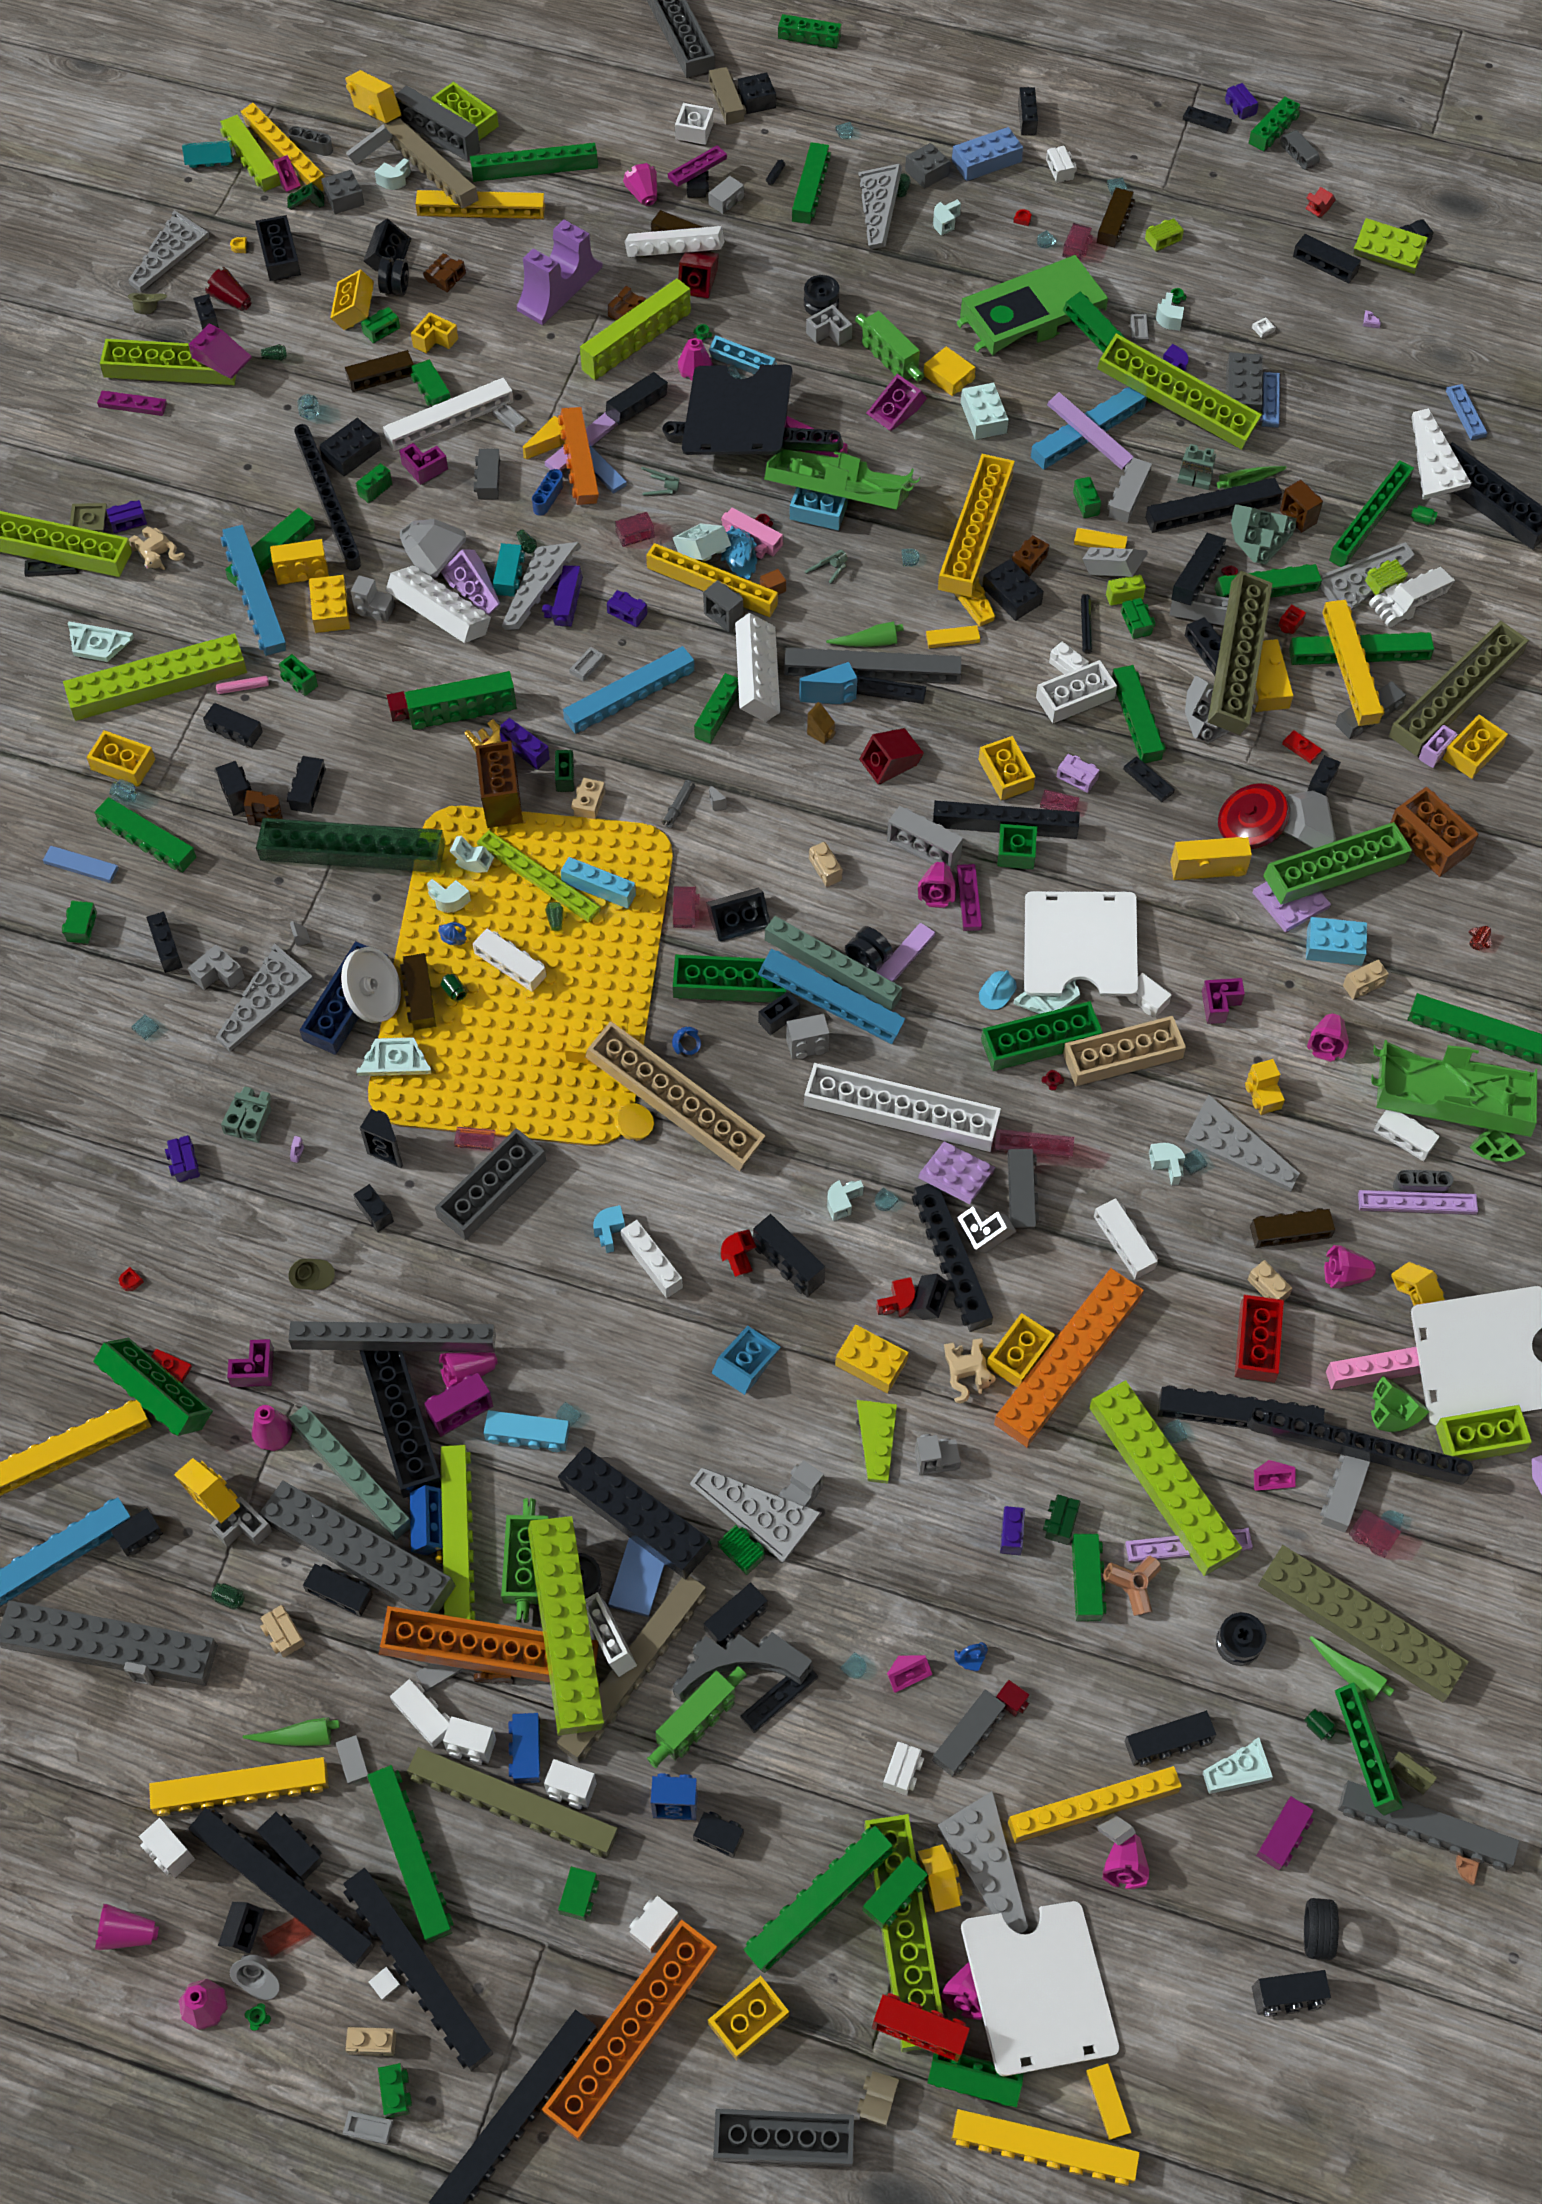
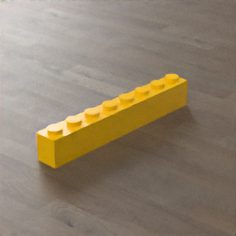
(282, 145)
(488, 205)
(703, 576)
(1352, 662)
(72, 1445)
(238, 1786)
(1094, 1804)
(1045, 2146)

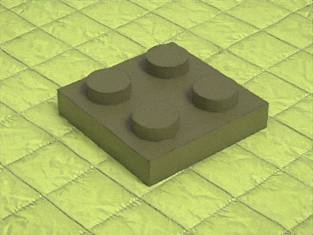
(89, 516)
(1411, 1773)

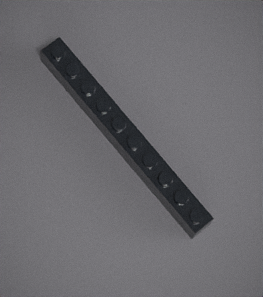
(282, 1888)
(418, 1969)
(516, 2112)

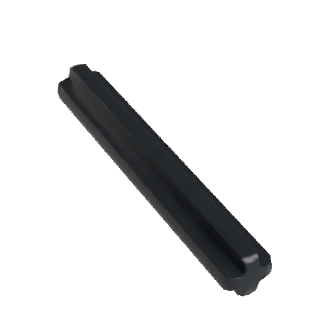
(1086, 623)

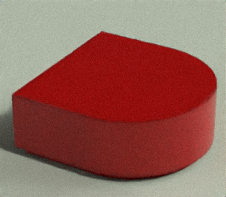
(1022, 217)
(130, 1280)

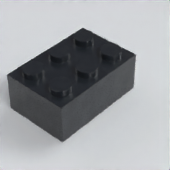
(350, 447)
(1012, 589)
(1291, 1993)

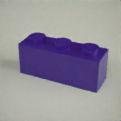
(524, 743)

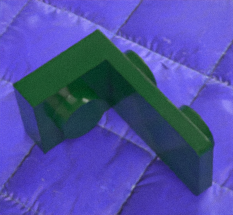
(306, 192)

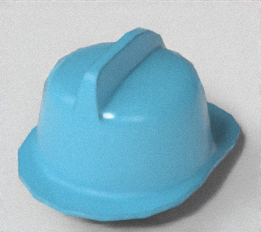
(997, 990)

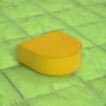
(239, 244)

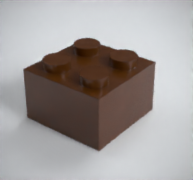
(1302, 504)

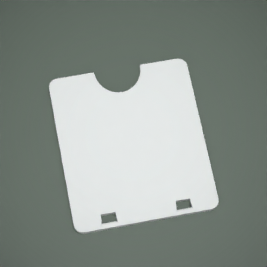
(1080, 940)
(1480, 1352)
(1039, 1990)

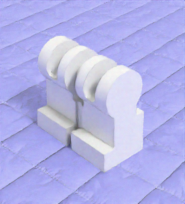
(1389, 608)

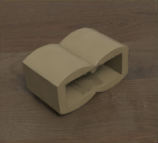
(878, 2099)

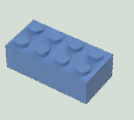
(987, 154)

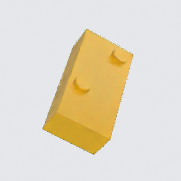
(373, 96)
(1272, 683)
(1211, 858)

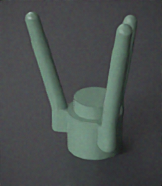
(671, 482)
(837, 560)

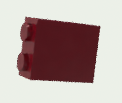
(698, 272)
(890, 754)

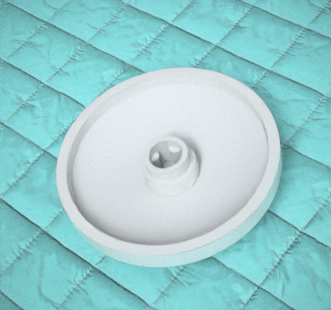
(371, 984)

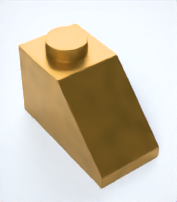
(820, 724)

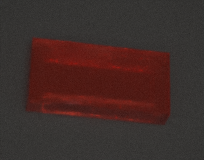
(285, 1936)

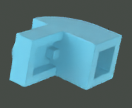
(606, 1223)

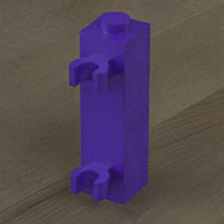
(566, 597)

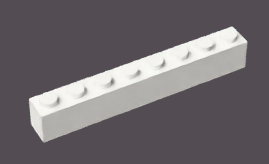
(447, 414)

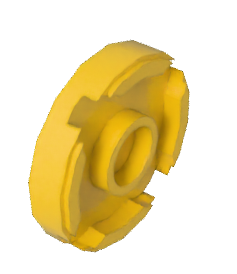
(634, 1121)

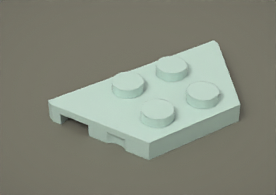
(97, 642)
(1044, 1004)
(394, 1057)

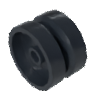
(393, 276)
(820, 293)
(869, 948)
(590, 1575)
(1243, 1650)

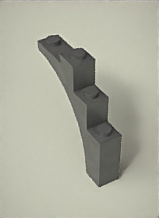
(772, 1655)

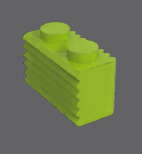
(1164, 234)
(1385, 576)
(1125, 589)

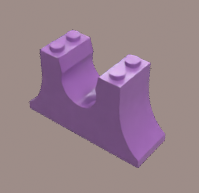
(555, 279)

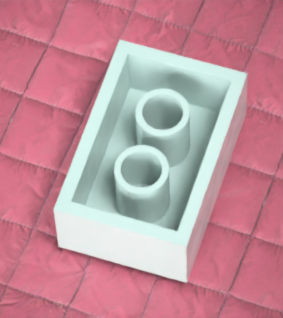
(984, 411)
(702, 541)

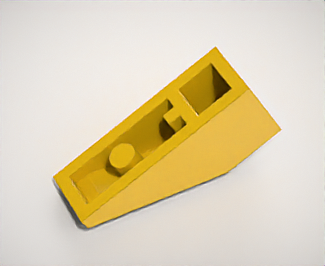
(544, 440)

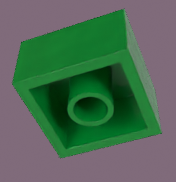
(1017, 846)

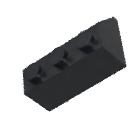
(386, 242)
(738, 914)
(380, 1138)

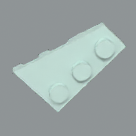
(1241, 1769)

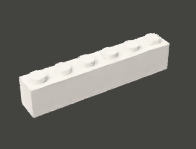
(674, 241)

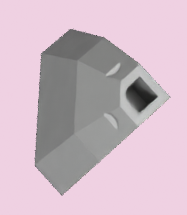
(431, 544)
(1197, 711)
(1310, 819)

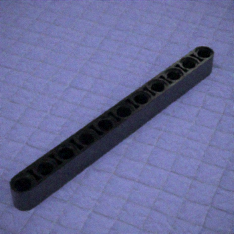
(791, 442)
(327, 497)
(1369, 1443)

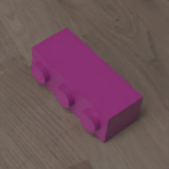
(1285, 1834)

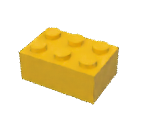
(352, 299)
(299, 561)
(329, 603)
(1475, 746)
(121, 758)
(1006, 768)
(581, 1035)
(1020, 1350)
(871, 1358)
(207, 1489)
(748, 2017)

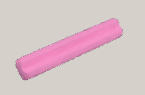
(240, 685)

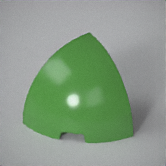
(1496, 1146)
(1395, 1407)

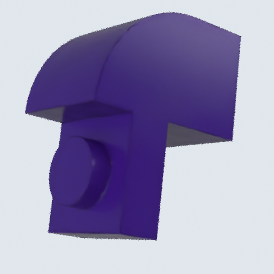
(1176, 357)

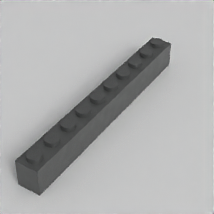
(876, 665)
(392, 1336)

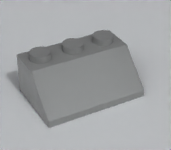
(1113, 561)

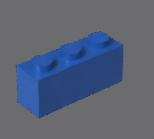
(426, 1520)
(525, 1748)

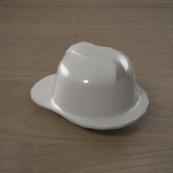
(254, 1977)

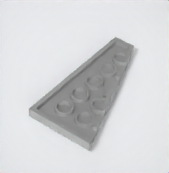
(878, 199)
(168, 248)
(539, 577)
(1349, 581)
(267, 992)
(1230, 1140)
(765, 1516)
(982, 1851)

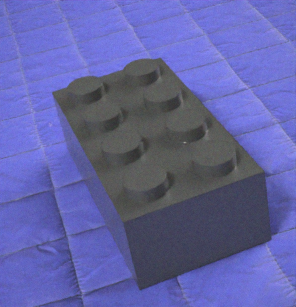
(1245, 379)

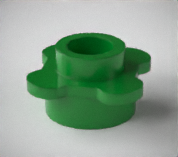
(1178, 295)
(702, 332)
(253, 2012)

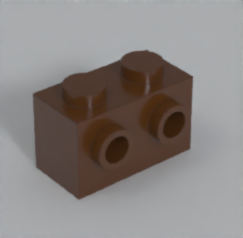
(1031, 554)

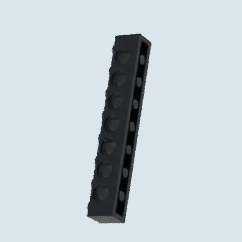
(932, 1195)

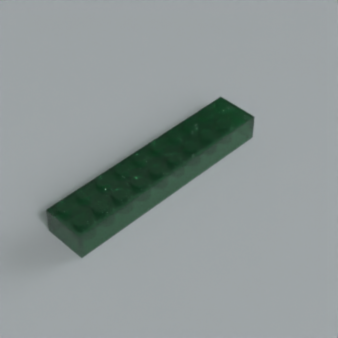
(351, 845)

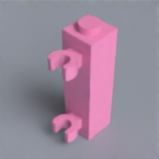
(766, 538)

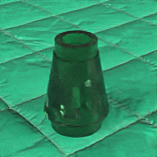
(274, 352)
(526, 541)
(555, 915)

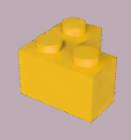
(434, 330)
(1264, 1087)
(1418, 1283)
(941, 1878)

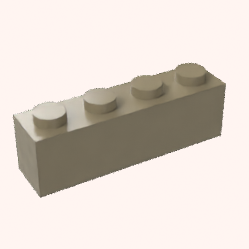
(726, 95)

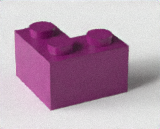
(423, 465)
(1219, 995)
(256, 1369)

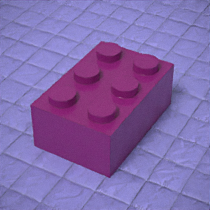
(458, 1404)

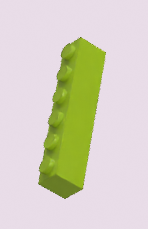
(250, 153)

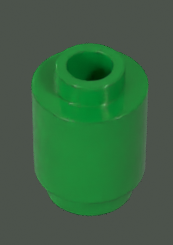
(1424, 515)

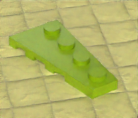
(877, 1433)

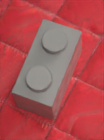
(726, 194)

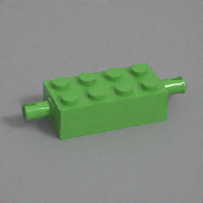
(890, 346)
(518, 1569)
(695, 1716)

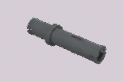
(676, 808)

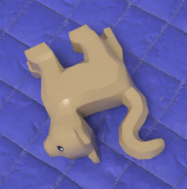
(153, 547)
(967, 1366)

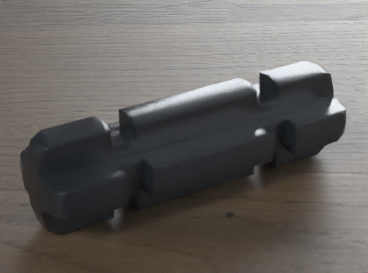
(775, 172)

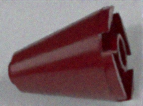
(228, 290)

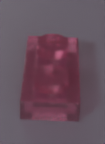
(1058, 801)
(474, 1138)

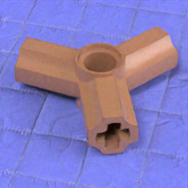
(1125, 1579)

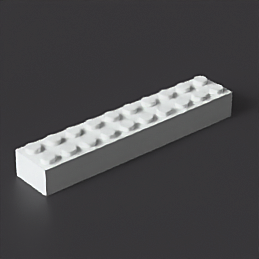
(902, 1107)

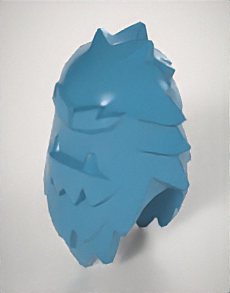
(741, 553)

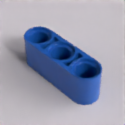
(547, 492)

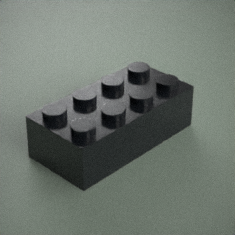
(278, 247)
(788, 1255)

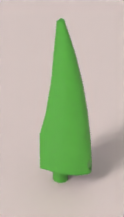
(1246, 476)
(878, 635)
(1364, 1677)
(307, 1733)

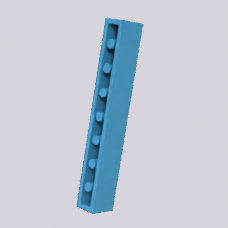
(1105, 415)
(254, 590)
(628, 690)
(831, 996)
(60, 1549)

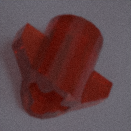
(1480, 937)

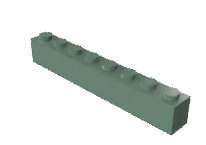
(833, 963)
(350, 1472)

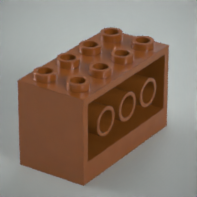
(1434, 831)

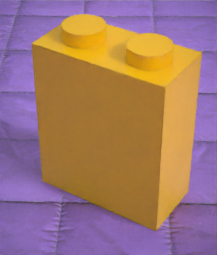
(949, 371)

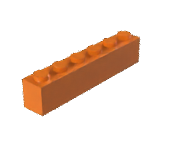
(578, 455)

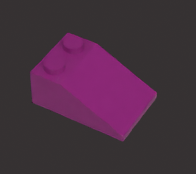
(218, 351)
(896, 403)

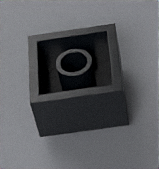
(757, 93)
(233, 785)

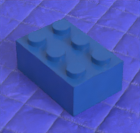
(674, 1797)

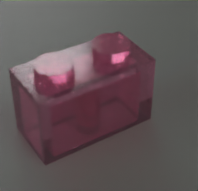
(1077, 241)
(634, 529)
(684, 907)
(1374, 1533)

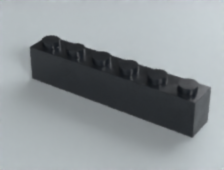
(1199, 569)

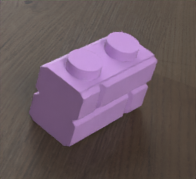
(1436, 747)
(1078, 773)

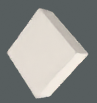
(1263, 327)
(384, 1983)

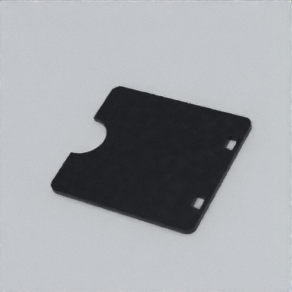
(736, 412)

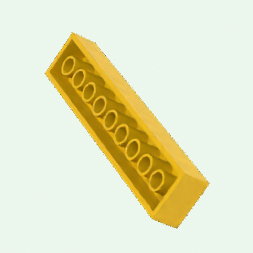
(976, 525)

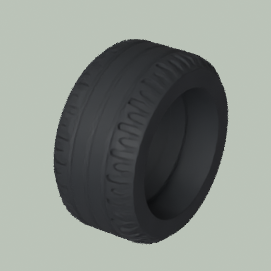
(1321, 1929)

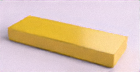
(1098, 539)
(952, 636)
(1108, 2101)

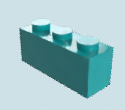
(207, 153)
(508, 569)

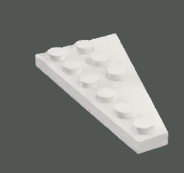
(1436, 460)

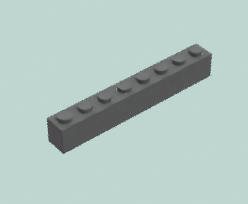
(1434, 1827)

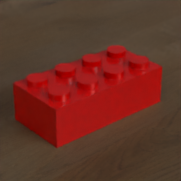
(1259, 1338)
(920, 2027)

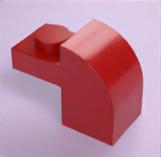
(1320, 202)
(735, 1249)
(902, 1298)

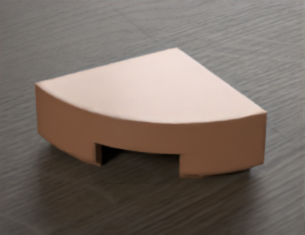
(1467, 1869)

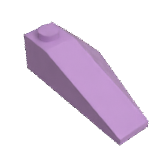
(470, 577)

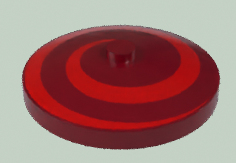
(1256, 813)

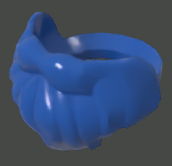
(450, 934)
(679, 1034)
(971, 1656)

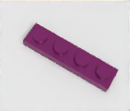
(697, 166)
(132, 403)
(969, 897)

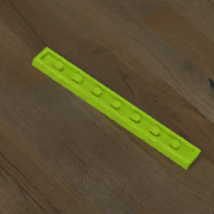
(539, 876)

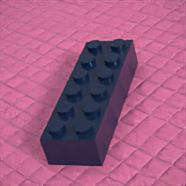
(331, 1016)

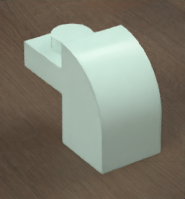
(393, 177)
(945, 216)
(1169, 315)
(471, 858)
(449, 899)
(1168, 1156)
(838, 1198)

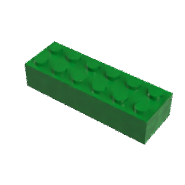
(461, 700)
(722, 979)
(1038, 1035)
(152, 1386)

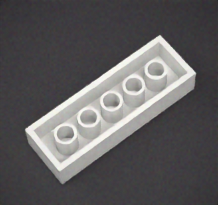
(438, 603)
(757, 667)

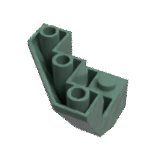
(1261, 532)

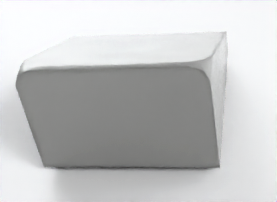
(717, 800)
(300, 933)

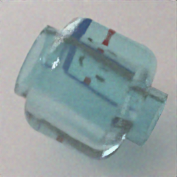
(308, 406)
(123, 792)

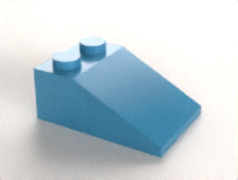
(829, 686)
(745, 1360)

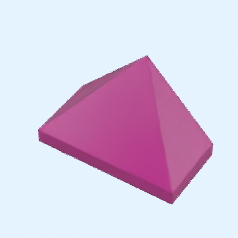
(286, 173)
(1274, 1476)
(908, 1670)

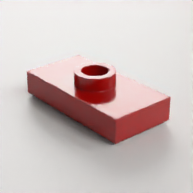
(1302, 746)
(173, 1365)

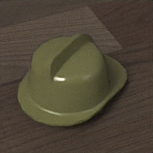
(145, 303)
(311, 1274)

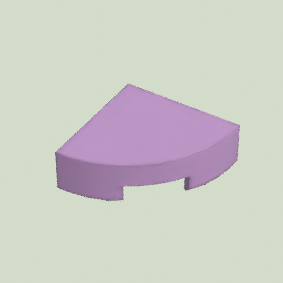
(1370, 320)
(296, 1149)

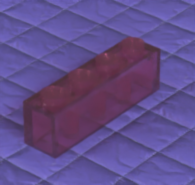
(1040, 1143)

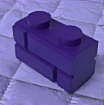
(1241, 101)
(126, 516)
(627, 608)
(183, 1159)
(1012, 1530)

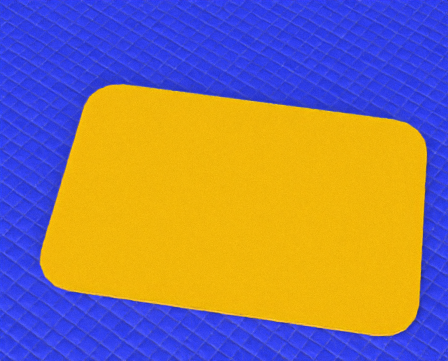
(502, 1047)

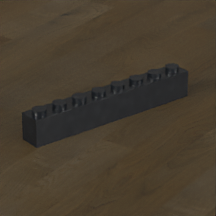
(1212, 505)
(990, 817)
(1225, 1409)

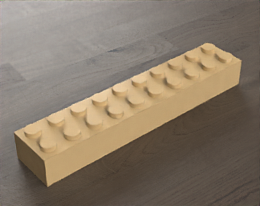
(675, 1096)

